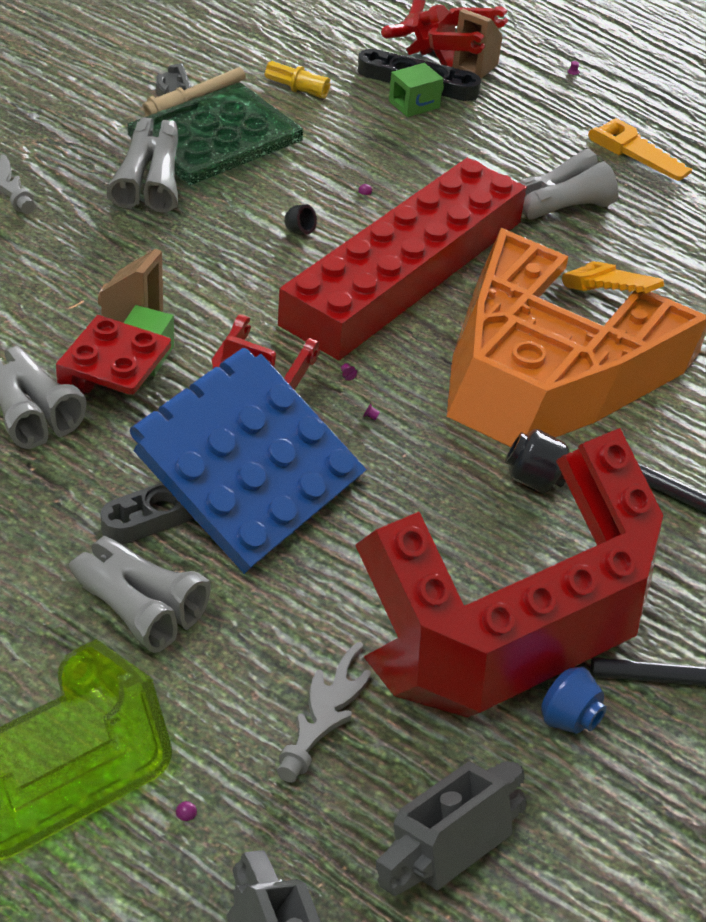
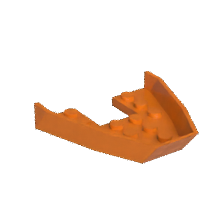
(552, 370)

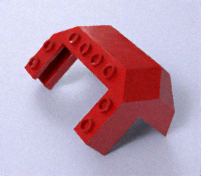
(529, 630)

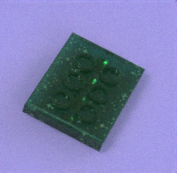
(224, 131)

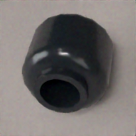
(534, 460)

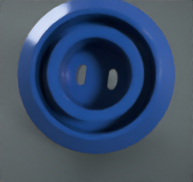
(574, 702)

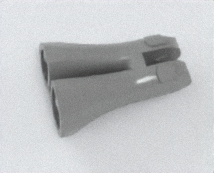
(571, 183)
(160, 185)
(57, 403)
(142, 593)

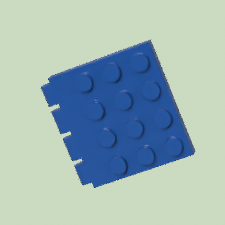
(245, 456)

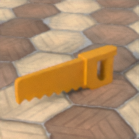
(630, 144)
(605, 275)

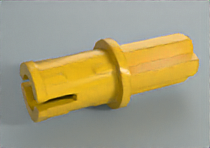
(298, 79)

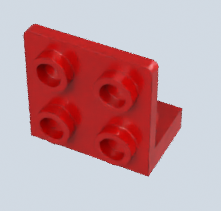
(111, 356)

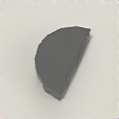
(173, 79)

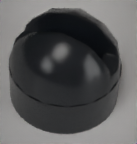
(301, 219)

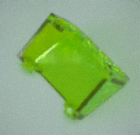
(79, 748)

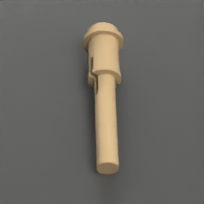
(180, 96)

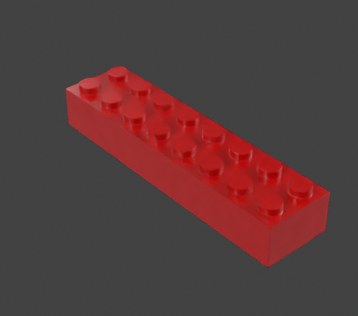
(399, 258)

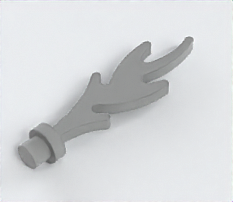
(21, 198)
(323, 707)

